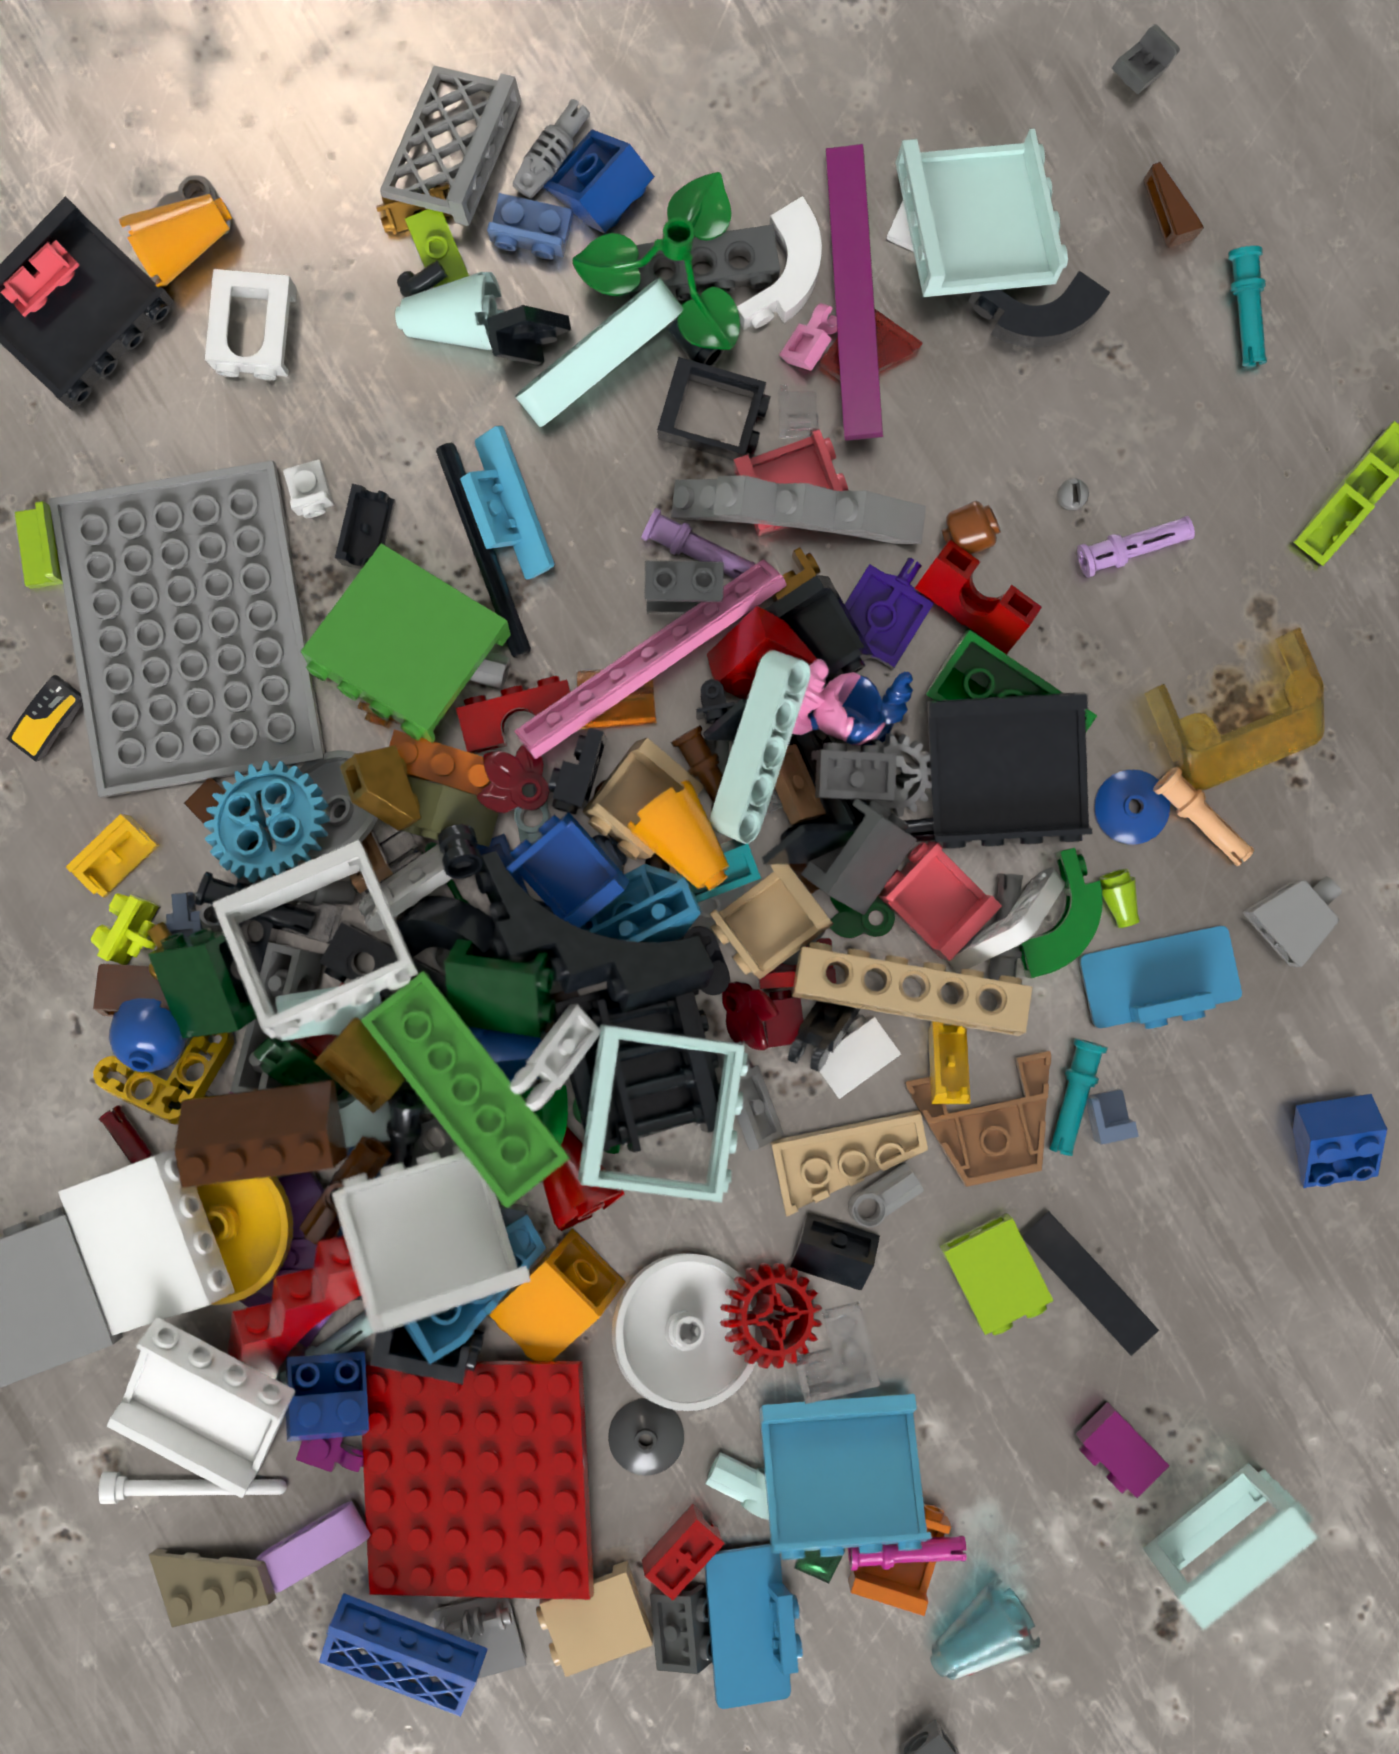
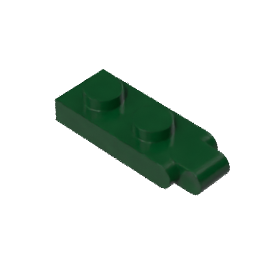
(292, 1064)

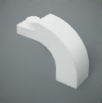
(802, 247)

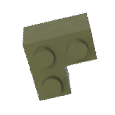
(448, 806)

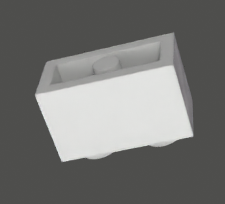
(858, 1055)

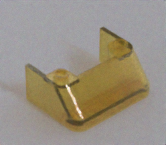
(1216, 758)

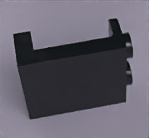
(824, 626)
(398, 1352)

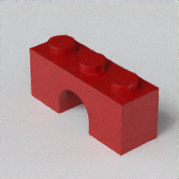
(995, 619)
(485, 720)

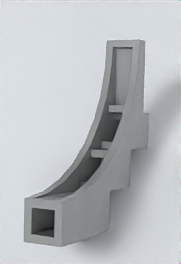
(799, 506)

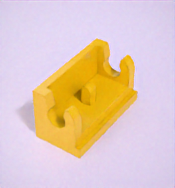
(112, 855)
(948, 1064)

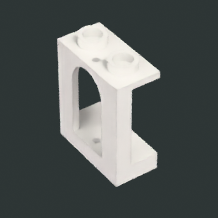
(279, 292)

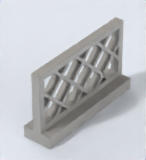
(479, 157)

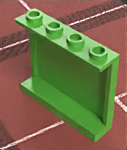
(403, 642)

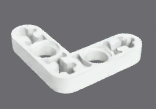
(1017, 926)

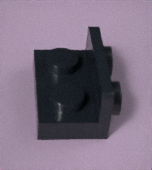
(523, 330)

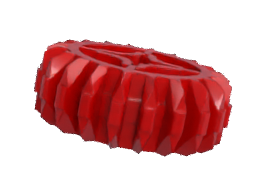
(778, 1345)

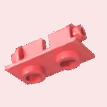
(54, 269)

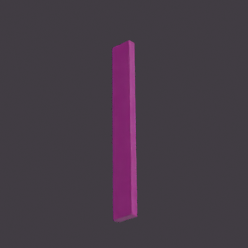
(854, 293)

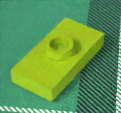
(435, 243)

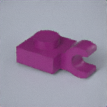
(328, 1452)

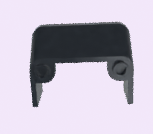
(811, 838)

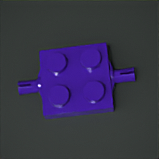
(888, 611)

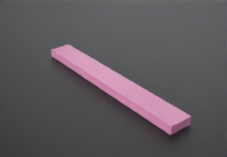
(649, 659)

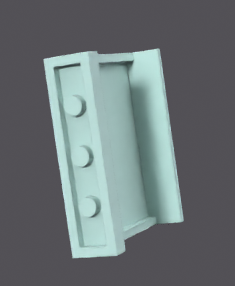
(981, 217)

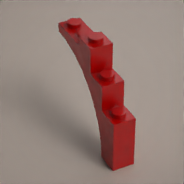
(299, 1301)

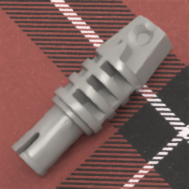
(549, 150)

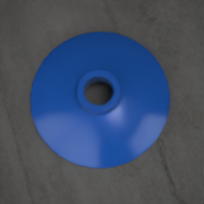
(1113, 810)

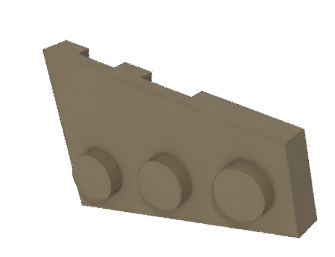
(209, 1587)

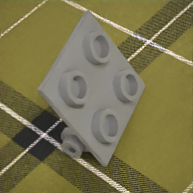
(488, 1624)

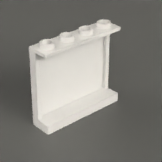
(425, 1239)
(146, 1243)
(201, 1407)

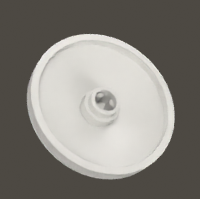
(672, 1334)

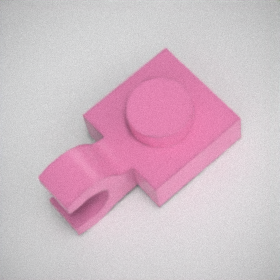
(810, 341)

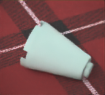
(452, 312)

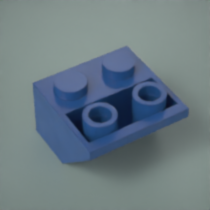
(1339, 1140)
(327, 1396)

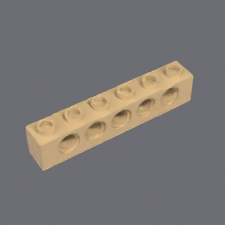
(1007, 1018)

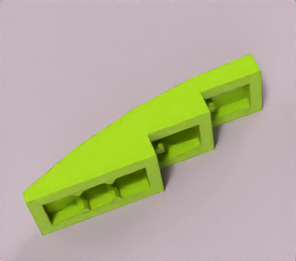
(1353, 498)

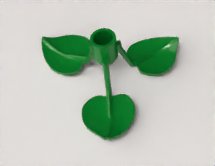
(694, 210)

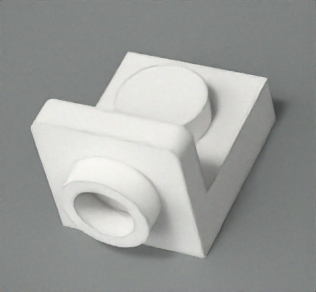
(308, 489)

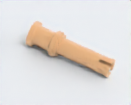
(1192, 804)

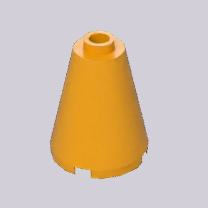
(176, 234)
(682, 836)

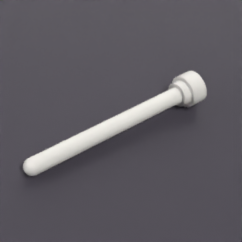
(117, 1487)

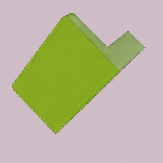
(38, 547)

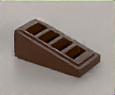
(1173, 212)

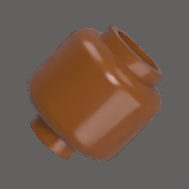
(972, 527)

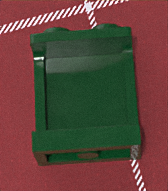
(199, 984)
(499, 992)

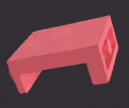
(795, 463)
(938, 900)

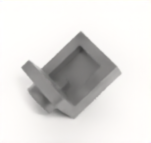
(1146, 59)

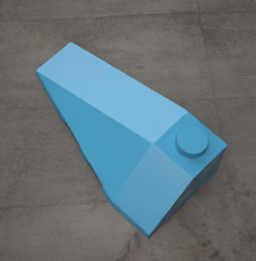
(451, 1328)

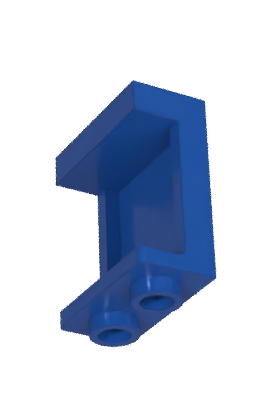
(568, 870)

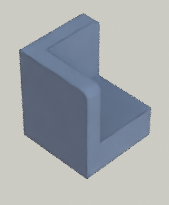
(1110, 1117)

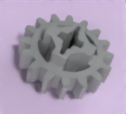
(909, 773)

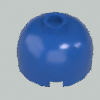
(145, 1035)

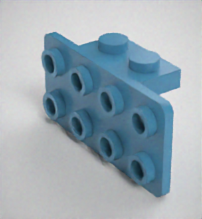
(1161, 978)
(751, 1627)

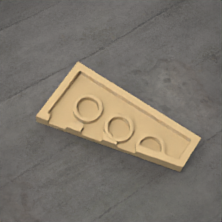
(833, 1158)

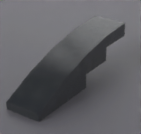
(1090, 1283)

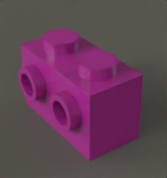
(1121, 1450)

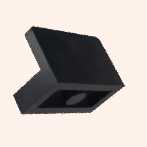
(835, 1251)

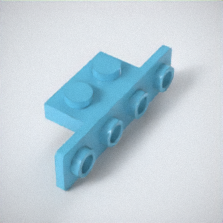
(504, 506)

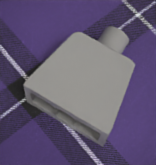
(1296, 918)

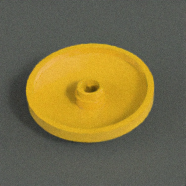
(251, 1230)

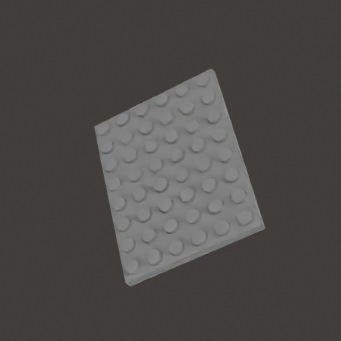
(186, 628)

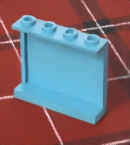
(842, 1476)

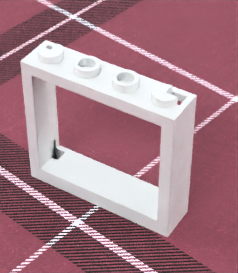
(286, 888)

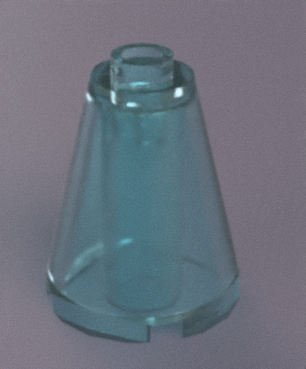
(985, 1634)

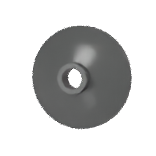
(647, 1418)

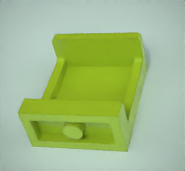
(997, 1274)

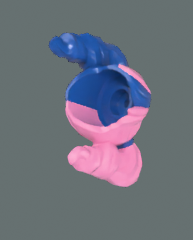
(851, 706)

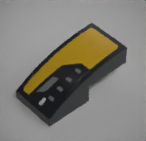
(45, 717)

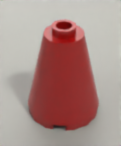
(567, 1197)

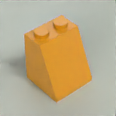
(561, 1301)

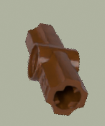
(323, 1219)

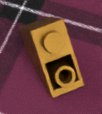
(381, 786)

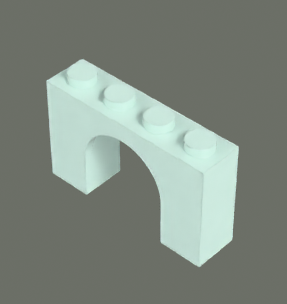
(355, 1117)

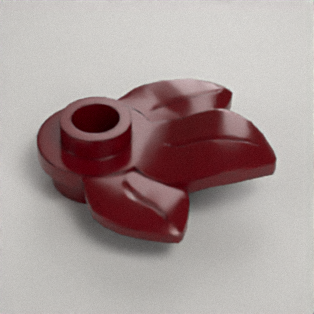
(508, 779)
(746, 1013)

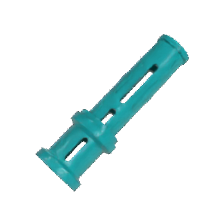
(1247, 288)
(1081, 1078)

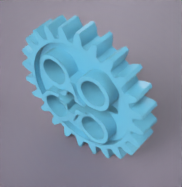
(234, 834)

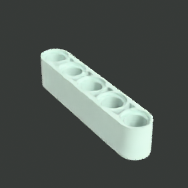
(599, 352)
(760, 746)

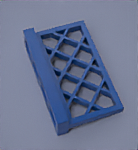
(415, 1645)

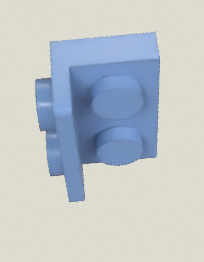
(530, 226)

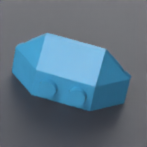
(650, 909)

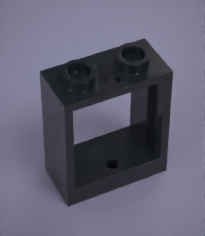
(719, 378)

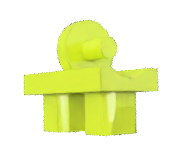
(129, 930)

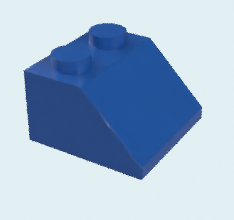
(600, 180)

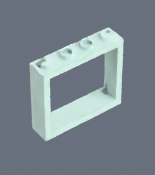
(724, 1137)
(1248, 1561)

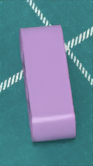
(314, 1546)

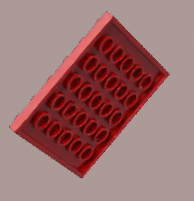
(478, 1483)

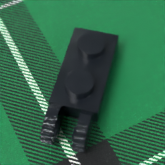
(824, 1029)

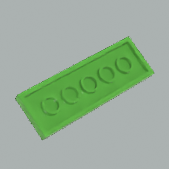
(465, 1089)

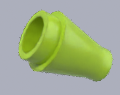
(1121, 896)

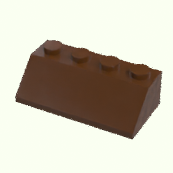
(259, 1134)

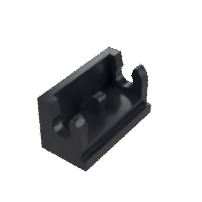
(363, 526)

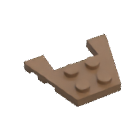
(994, 1138)

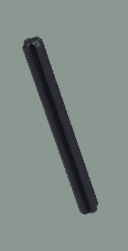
(485, 558)

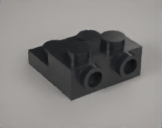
(574, 782)

